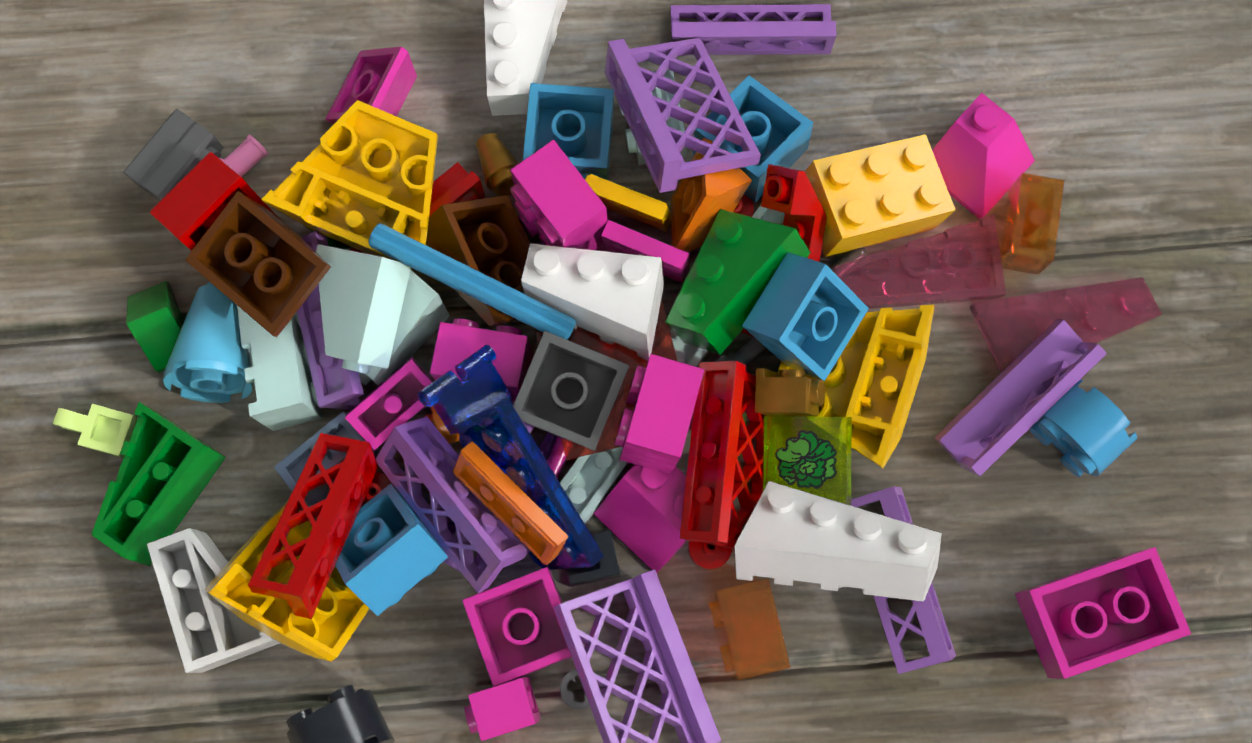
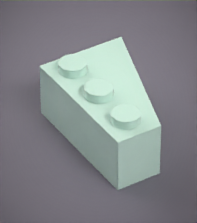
(279, 374)

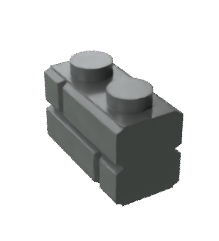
(171, 155)

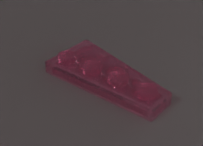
(933, 270)
(1090, 310)

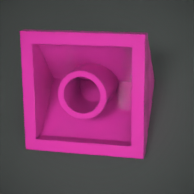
(378, 79)

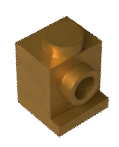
(788, 394)

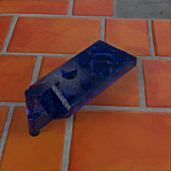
(484, 414)

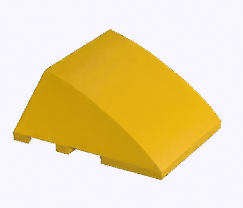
(363, 175)
(878, 378)
(319, 637)

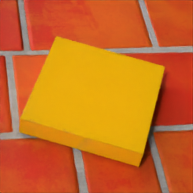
(631, 203)

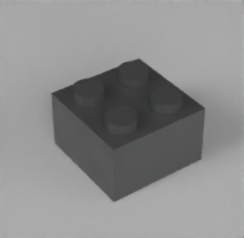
(569, 390)

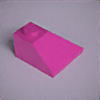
(982, 156)

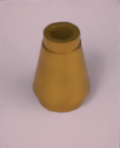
(496, 164)

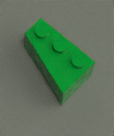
(730, 278)
(155, 485)

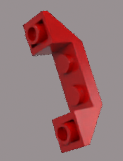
(792, 193)

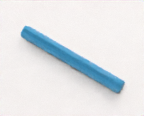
(470, 281)

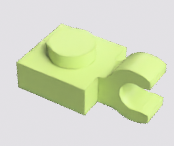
(100, 430)

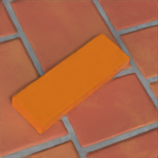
(509, 503)

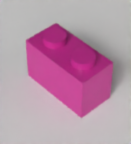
(390, 403)
(502, 709)

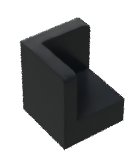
(604, 569)

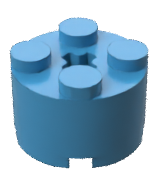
(1085, 430)

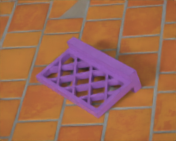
(649, 126)
(664, 653)

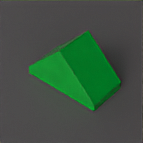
(155, 322)

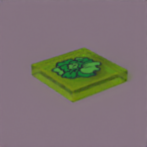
(809, 455)

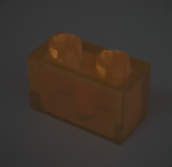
(1031, 223)
(750, 630)

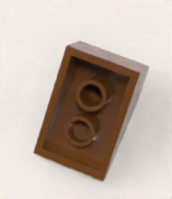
(486, 238)
(258, 263)

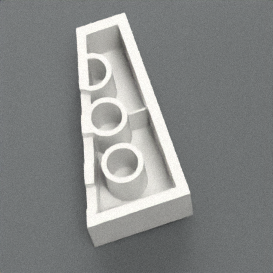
(835, 545)

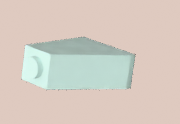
(361, 306)
(418, 320)

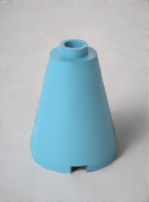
(209, 351)

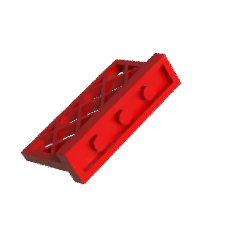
(713, 466)

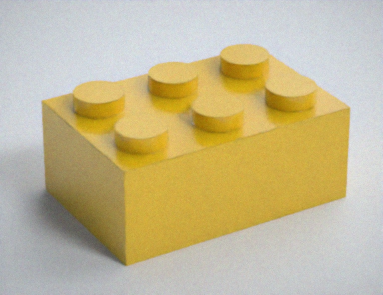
(879, 194)

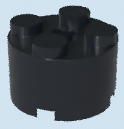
(346, 719)

